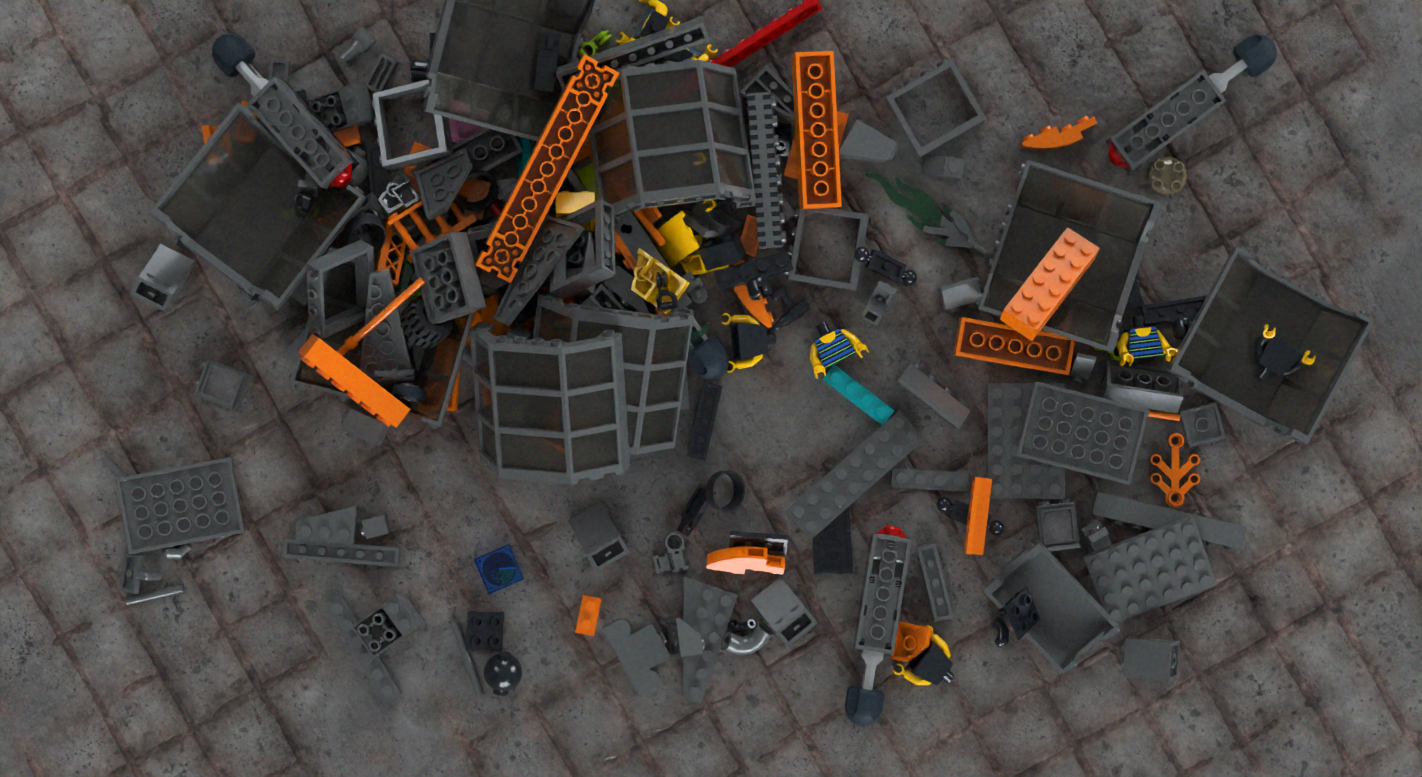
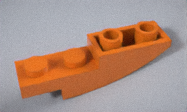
(1052, 139)
(754, 307)
(746, 557)

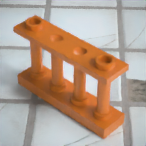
(463, 222)

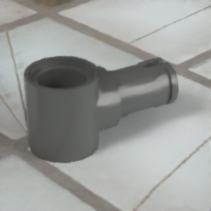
(361, 42)

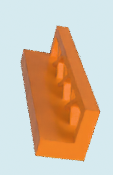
(382, 257)
(977, 515)

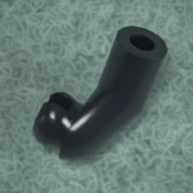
(744, 626)
(1003, 634)

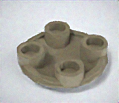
(1167, 175)

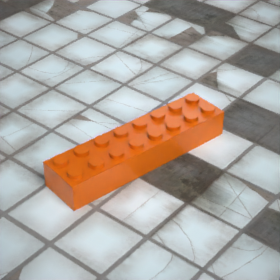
(816, 130)

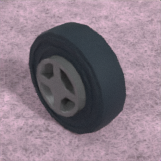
(409, 392)

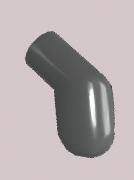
(176, 553)

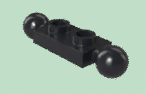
(885, 266)
(959, 512)

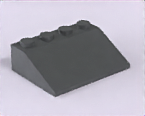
(450, 278)

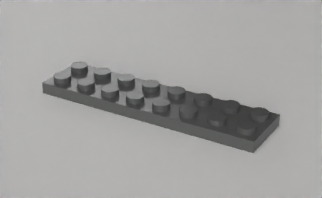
(854, 475)

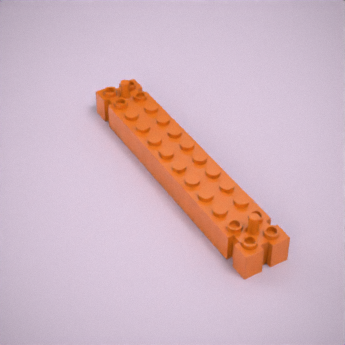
(546, 168)

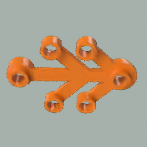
(1174, 473)

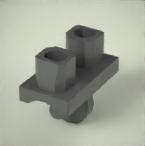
(696, 289)

